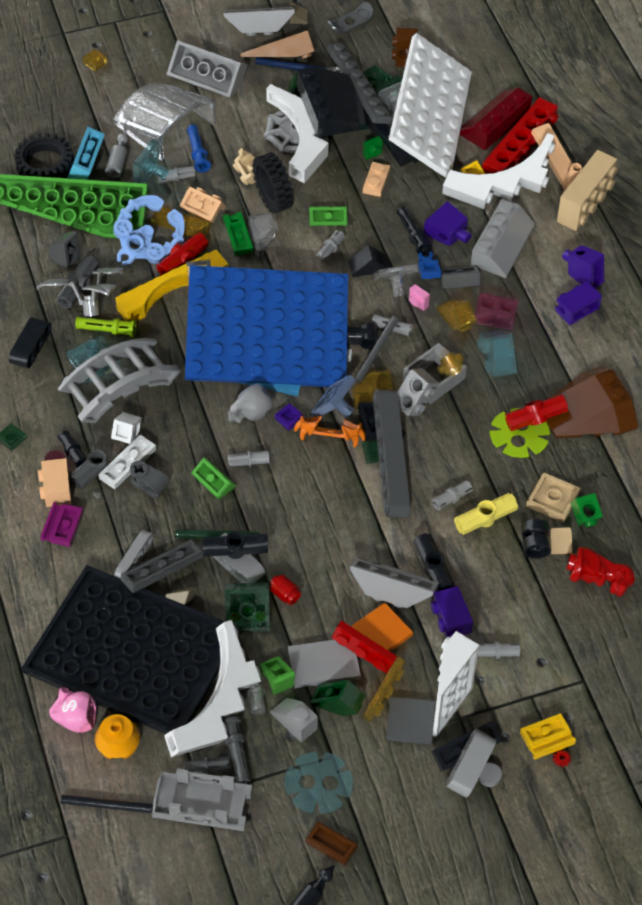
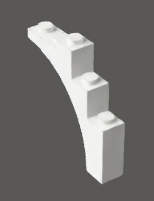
(311, 150)
(479, 189)
(226, 701)

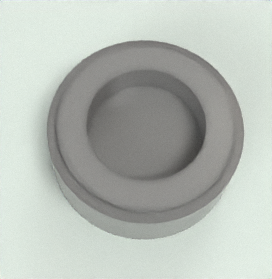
(490, 775)

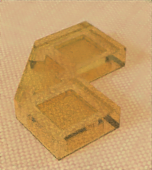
(374, 380)

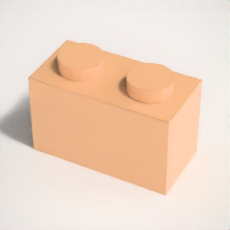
(55, 482)

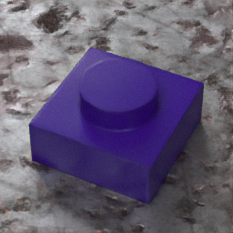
(288, 416)

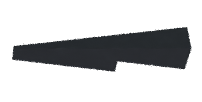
(383, 130)

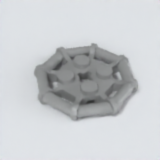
(285, 131)

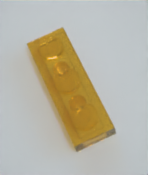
(191, 224)
(385, 690)

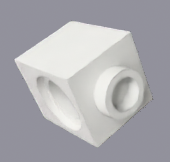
(126, 427)

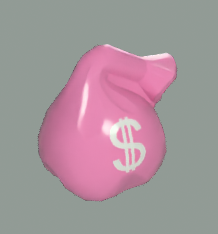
(74, 710)

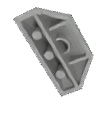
(259, 20)
(391, 584)

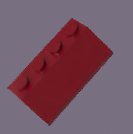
(496, 118)

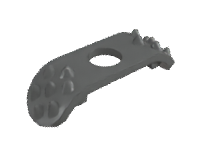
(359, 15)

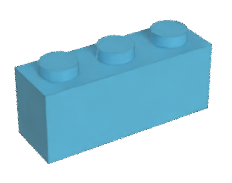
(86, 154)

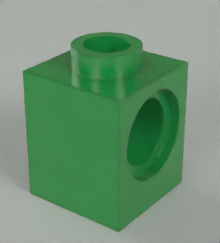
(591, 502)

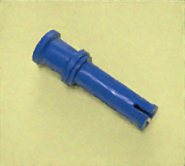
(199, 153)

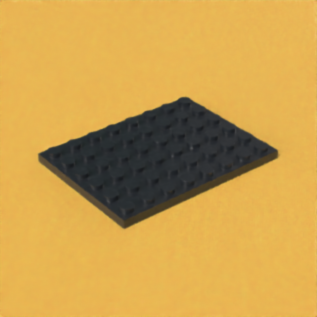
(129, 651)

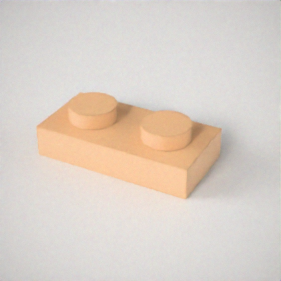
(376, 179)

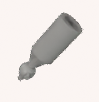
(117, 157)

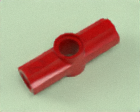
(183, 253)
(536, 412)

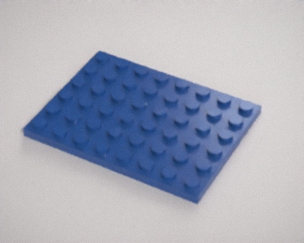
(266, 326)

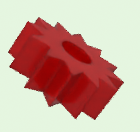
(563, 754)

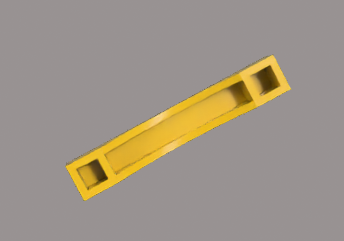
(138, 301)

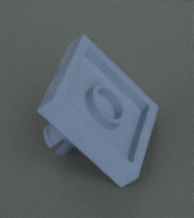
(333, 398)

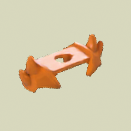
(348, 431)

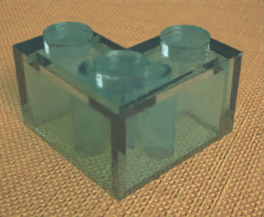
(499, 351)

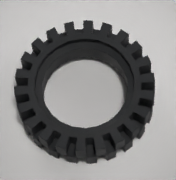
(39, 144)
(272, 182)

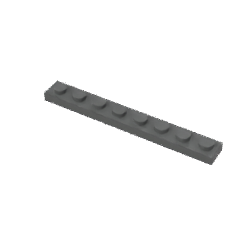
(365, 92)

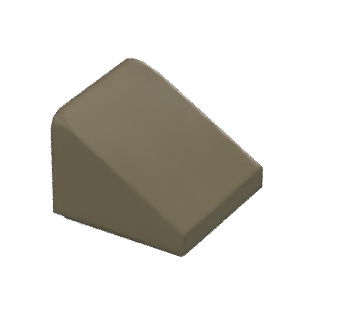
(300, 15)
(182, 596)

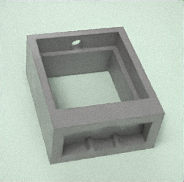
(427, 359)

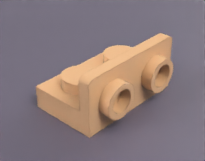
(201, 204)

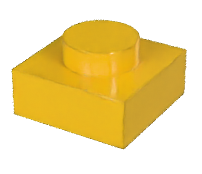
(473, 168)

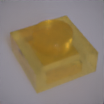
(94, 60)

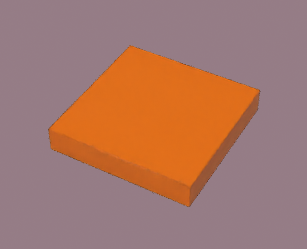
(384, 627)

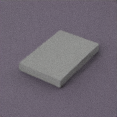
(322, 663)

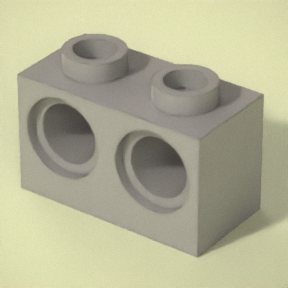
(412, 390)

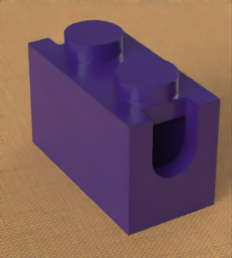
(578, 303)
(451, 612)

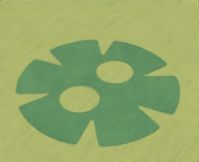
(326, 799)

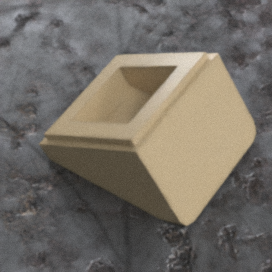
(561, 540)

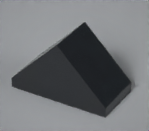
(368, 262)

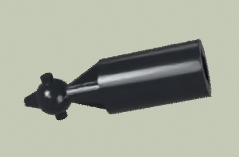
(313, 891)

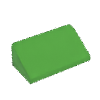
(328, 216)
(213, 478)

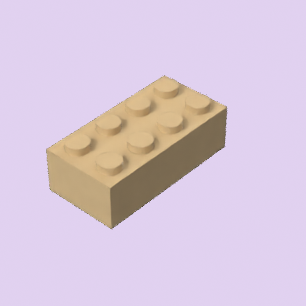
(587, 190)

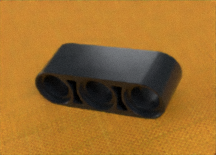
(30, 342)

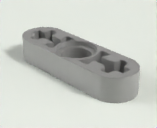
(135, 553)

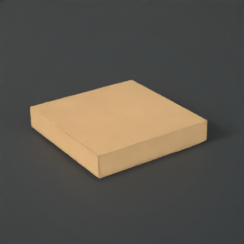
(553, 497)

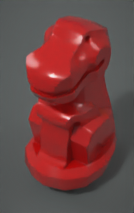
(595, 568)

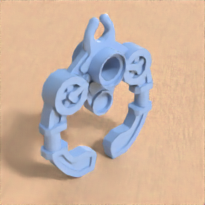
(142, 237)

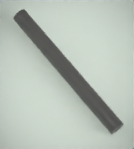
(376, 349)

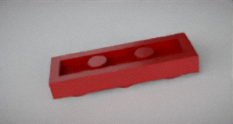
(364, 647)

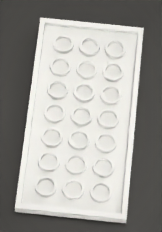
(430, 105)

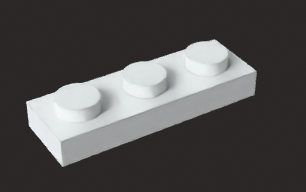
(119, 468)

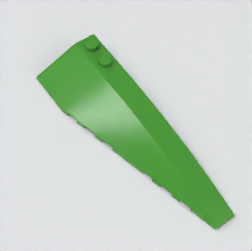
(74, 202)

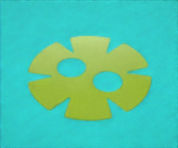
(531, 434)

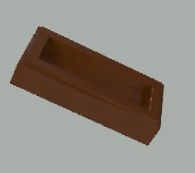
(331, 843)

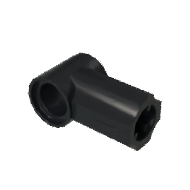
(365, 335)

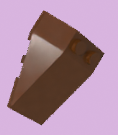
(595, 406)

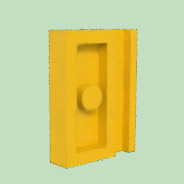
(547, 736)

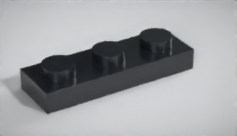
(448, 754)

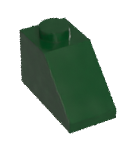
(338, 697)

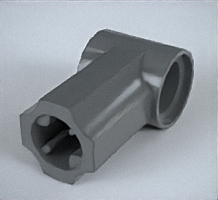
(89, 470)

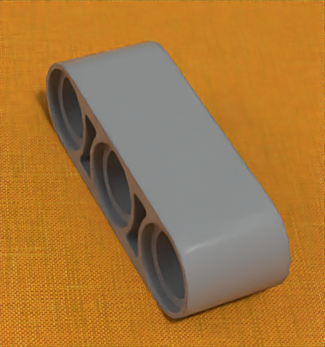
(244, 569)
(471, 763)

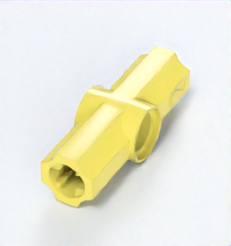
(495, 509)

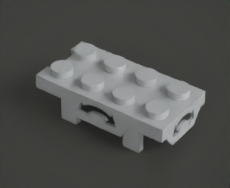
(201, 801)

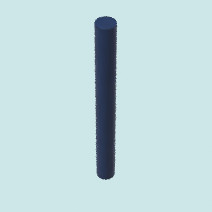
(283, 64)

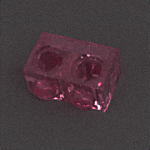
(496, 311)

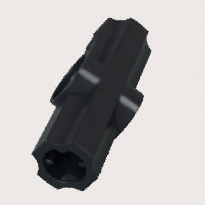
(246, 545)
(430, 554)

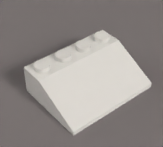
(455, 677)

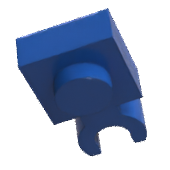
(428, 267)

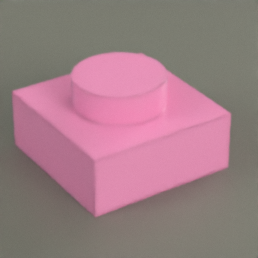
(419, 297)

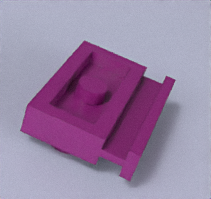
(62, 524)

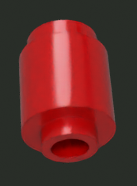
(285, 589)

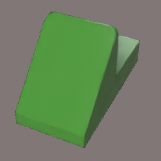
(278, 673)

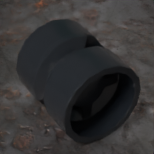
(536, 538)

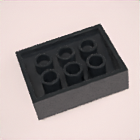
(331, 102)

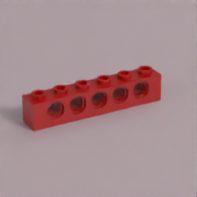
(520, 139)

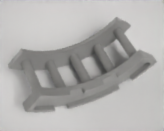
(126, 385)

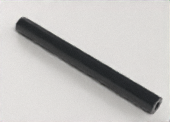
(106, 803)

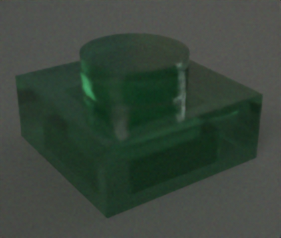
(12, 437)
(370, 452)

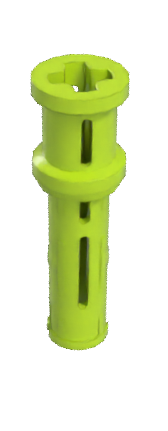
(116, 329)

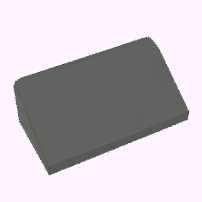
(460, 277)

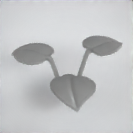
(90, 302)

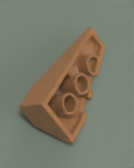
(291, 46)

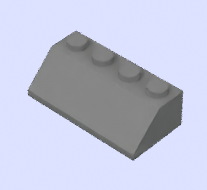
(206, 69)
(502, 239)

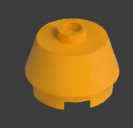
(117, 737)

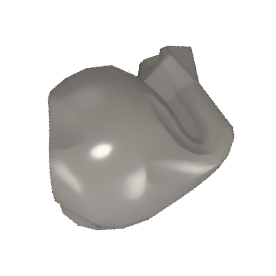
(251, 403)

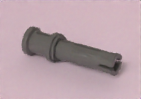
(235, 743)

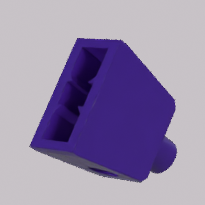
(447, 225)
(585, 265)

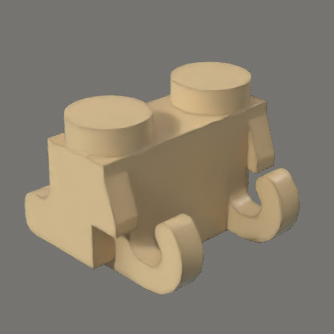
(243, 164)

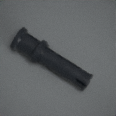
(417, 235)

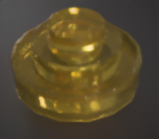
(451, 364)

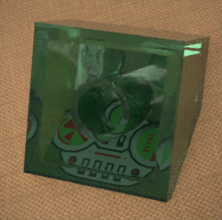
(248, 606)

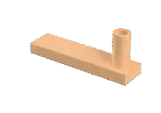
(558, 160)

